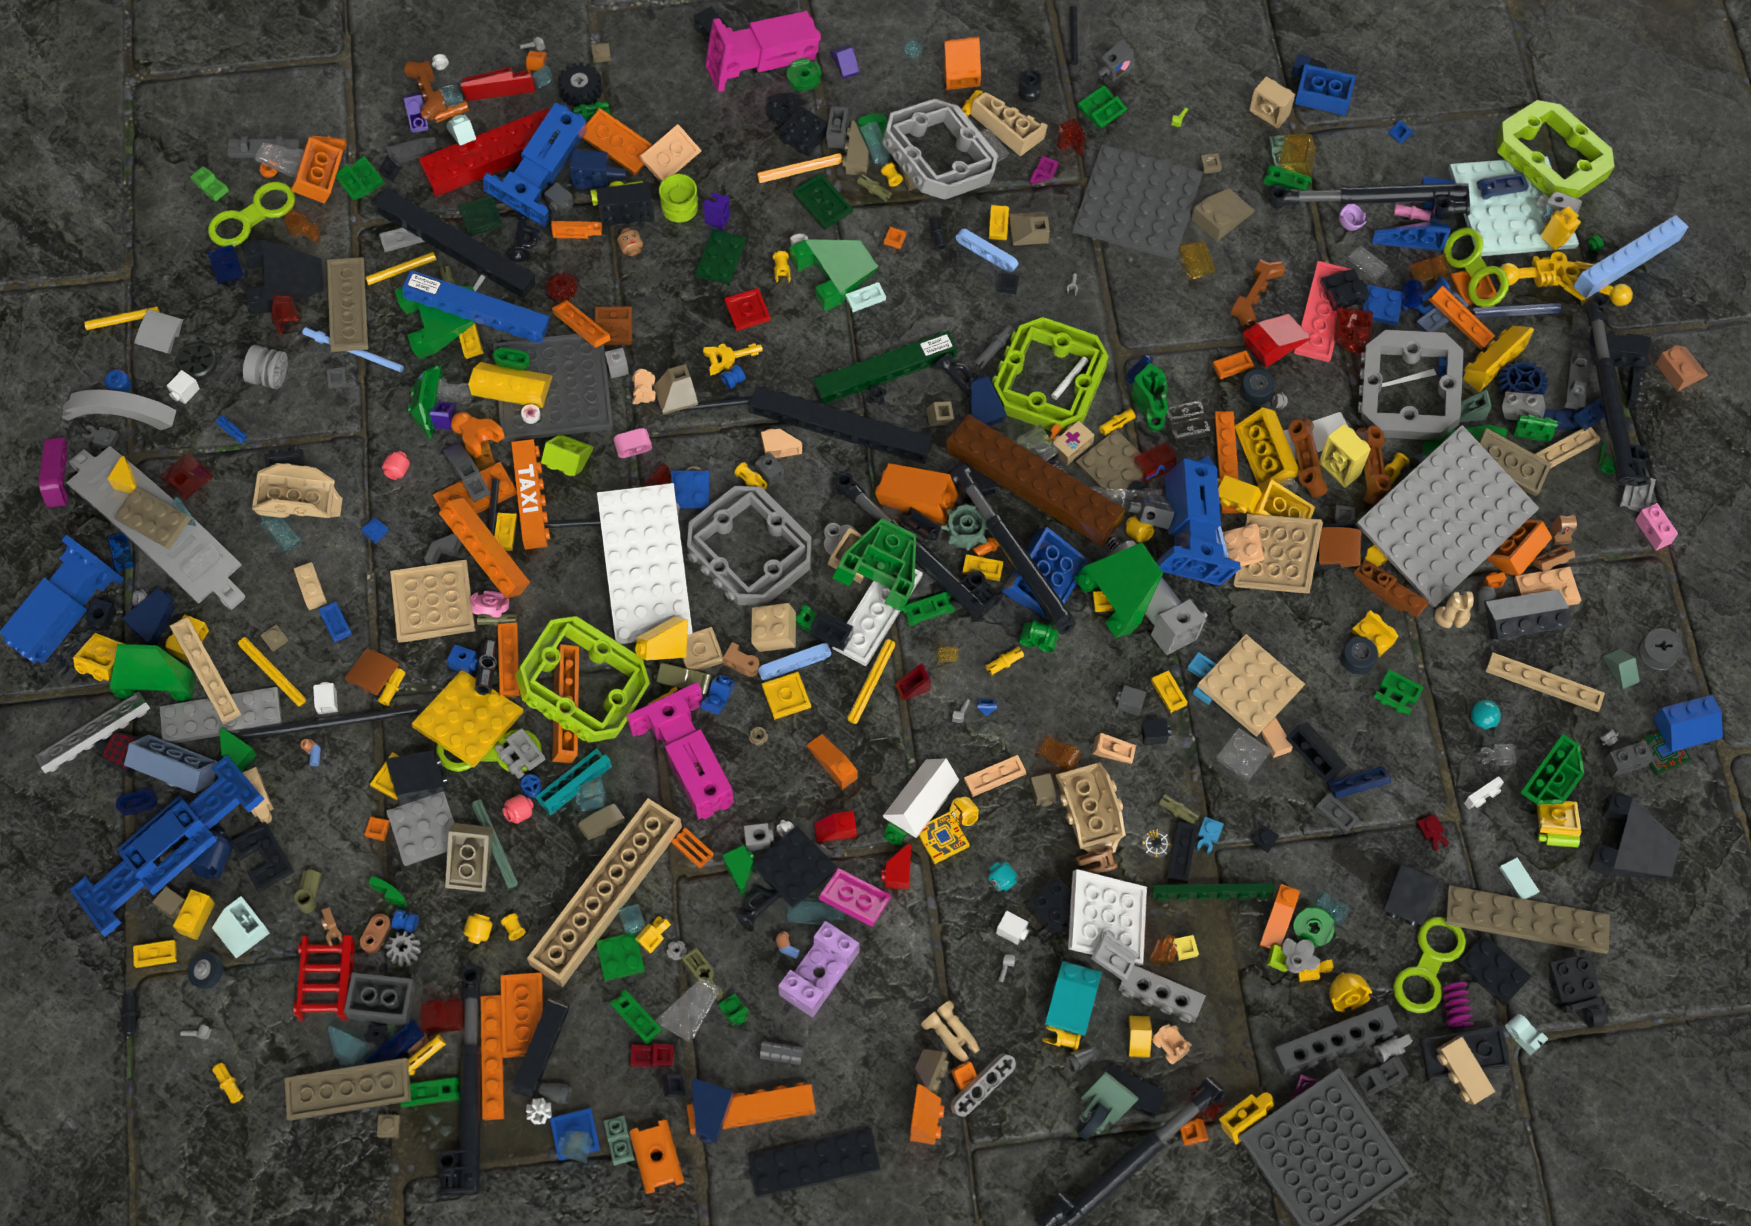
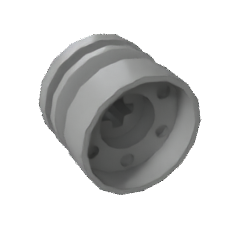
(265, 367)

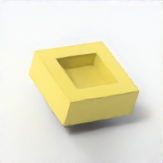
(1186, 947)

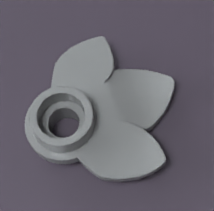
(832, 541)
(1300, 952)

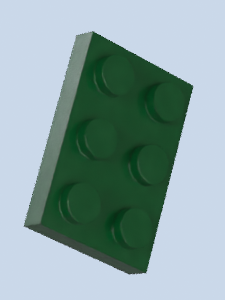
(822, 201)
(721, 256)

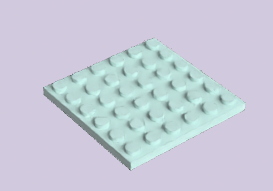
(1506, 221)

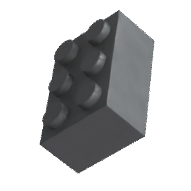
(380, 999)

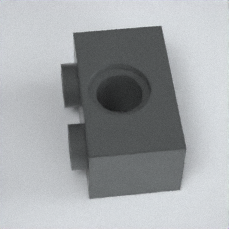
(837, 127)
(1628, 759)

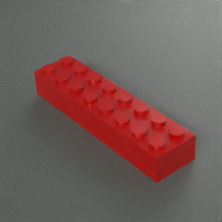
(488, 154)

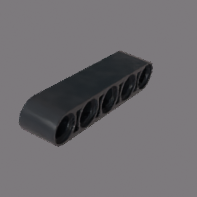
(540, 1048)

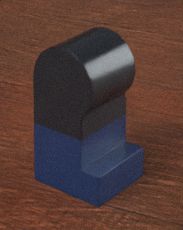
(1302, 60)

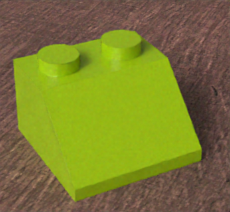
(566, 455)

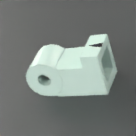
(1525, 1034)

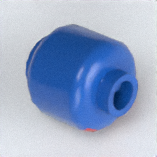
(117, 381)

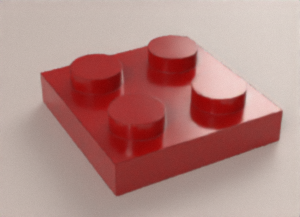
(747, 309)

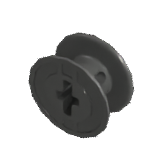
(1661, 649)

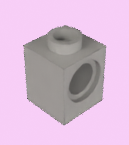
(616, 363)
(753, 830)

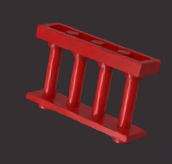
(344, 968)

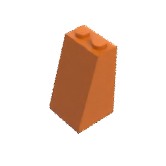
(917, 488)

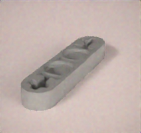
(985, 1088)

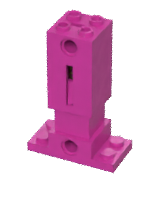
(763, 46)
(686, 749)

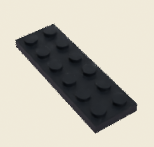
(814, 1163)

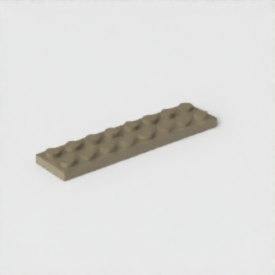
(1527, 919)

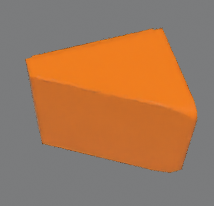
(535, 60)
(1194, 1132)

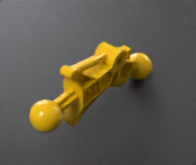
(1567, 272)

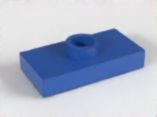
(335, 622)

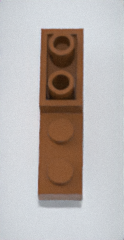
(1386, 588)

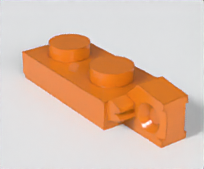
(575, 229)

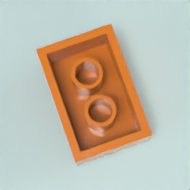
(317, 170)

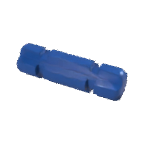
(231, 429)

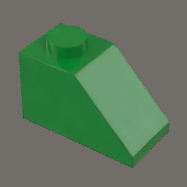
(236, 750)
(739, 866)

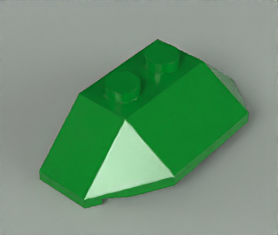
(425, 398)
(1556, 774)

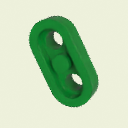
(512, 358)

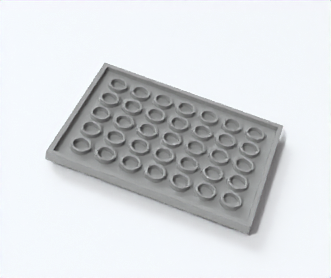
(1447, 516)

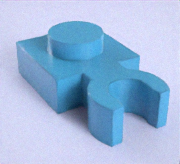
(1209, 833)

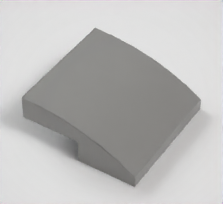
(158, 331)

